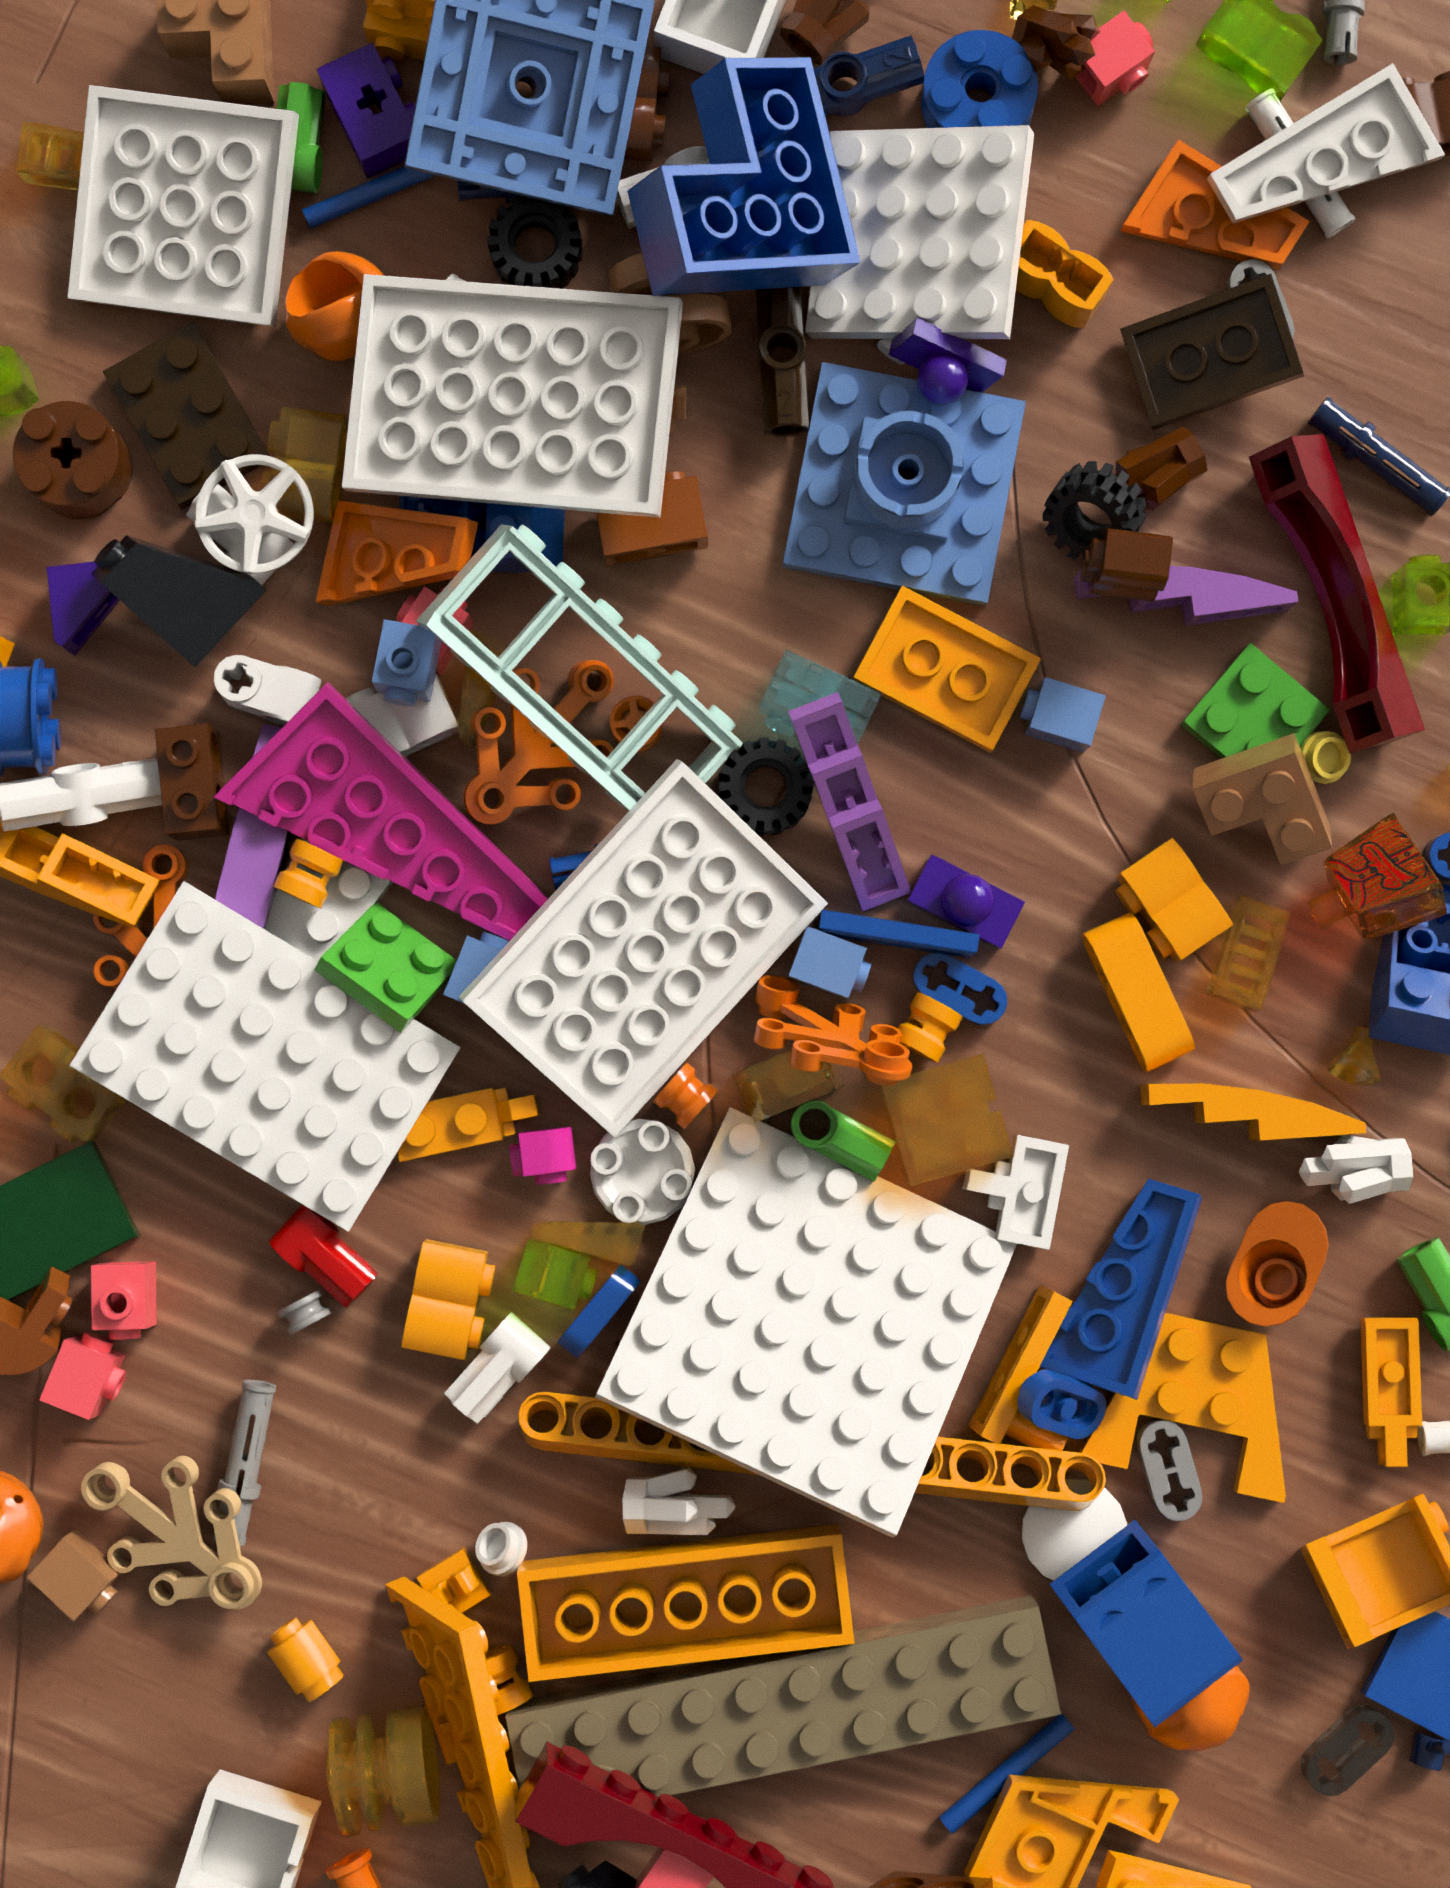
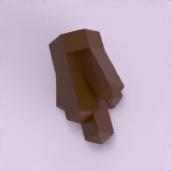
(822, 25)
(1056, 39)
(1164, 466)

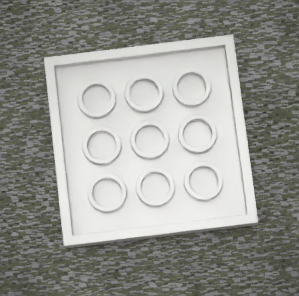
(182, 205)
(932, 230)

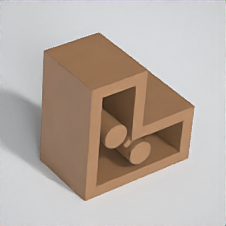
(235, 37)
(1267, 785)

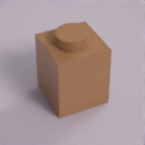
(75, 1576)

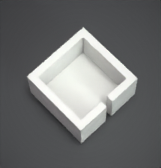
(707, 31)
(248, 1836)

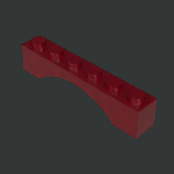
(1369, 676)
(582, 1803)

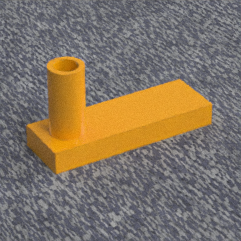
(998, 1408)

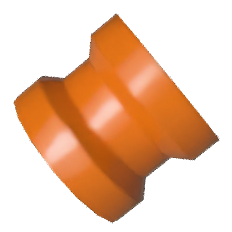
(627, 714)
(685, 1095)

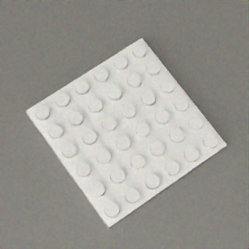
(808, 1323)

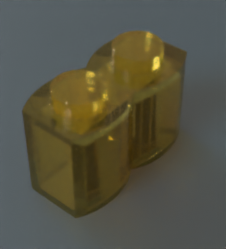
(316, 450)

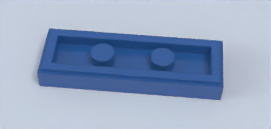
(898, 934)

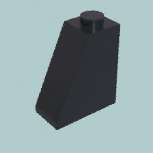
(176, 594)

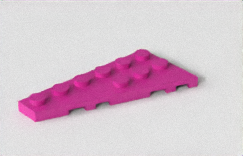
(366, 803)

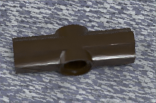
(782, 383)

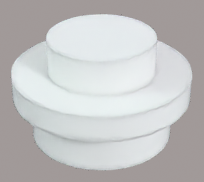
(501, 1548)

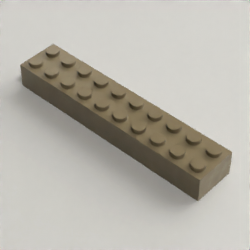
(803, 1706)

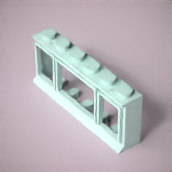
(497, 671)

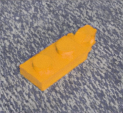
(465, 1122)
(1391, 1385)

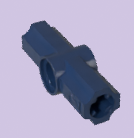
(877, 74)

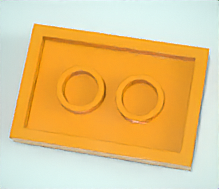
(946, 669)

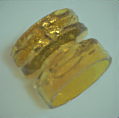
(379, 1771)

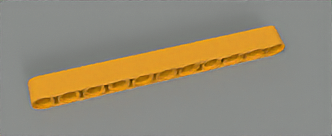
(940, 1481)

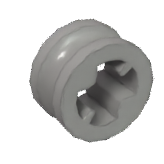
(304, 1312)

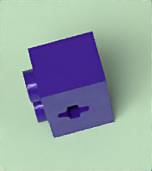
(351, 87)

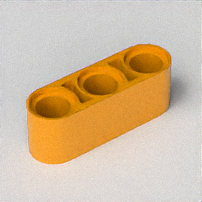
(1138, 992)

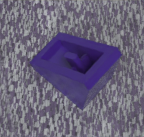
(77, 604)

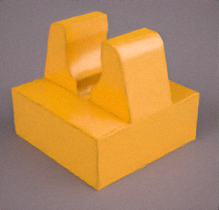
(455, 1581)

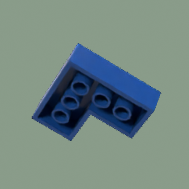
(767, 201)

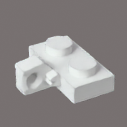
(1024, 1190)

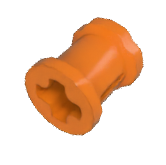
(354, 1871)

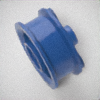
(985, 62)
(26, 726)

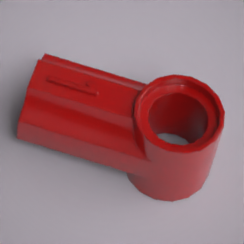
(313, 1246)

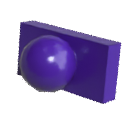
(945, 362)
(965, 901)

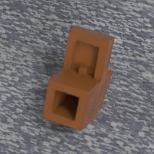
(32, 1334)

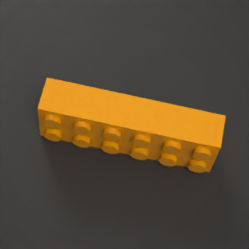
(684, 1602)

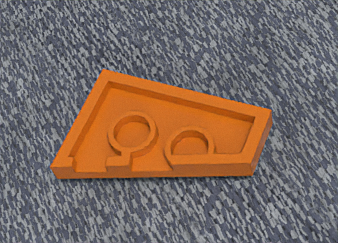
(1186, 212)
(390, 550)

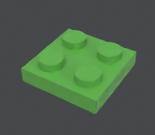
(1253, 706)
(387, 966)

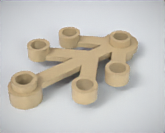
(179, 1537)

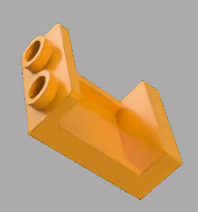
(1383, 1570)

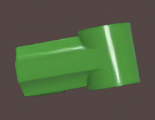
(308, 157)
(845, 1141)
(1429, 1275)

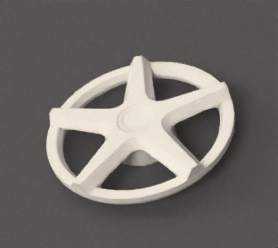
(253, 513)

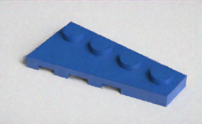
(1123, 1304)

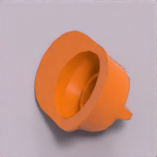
(1277, 1264)

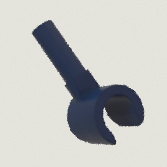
(1429, 1751)

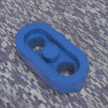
(1061, 1404)

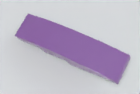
(1210, 596)
(849, 801)
(253, 859)

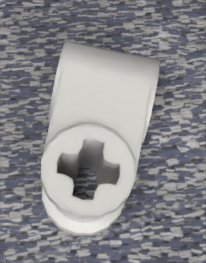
(275, 690)

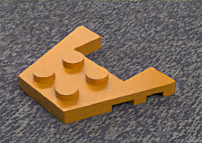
(1207, 1380)
(1050, 1828)

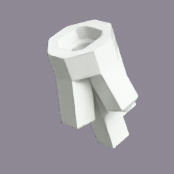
(1361, 1167)
(665, 1507)

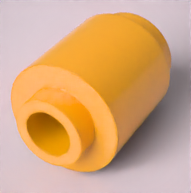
(305, 1658)

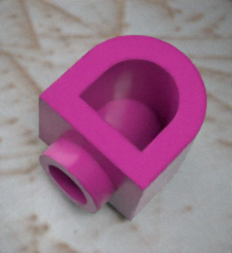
(544, 1154)

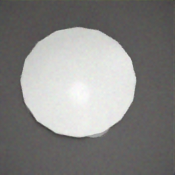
(642, 1172)
(1062, 1538)

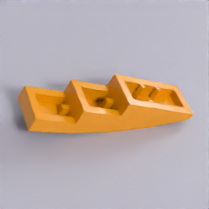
(75, 874)
(1267, 1113)

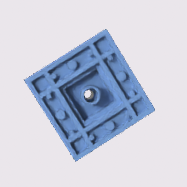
(573, 129)
(878, 529)

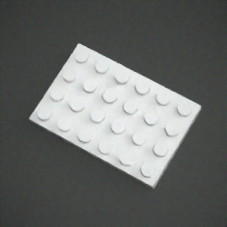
(512, 395)
(644, 948)
(263, 1057)

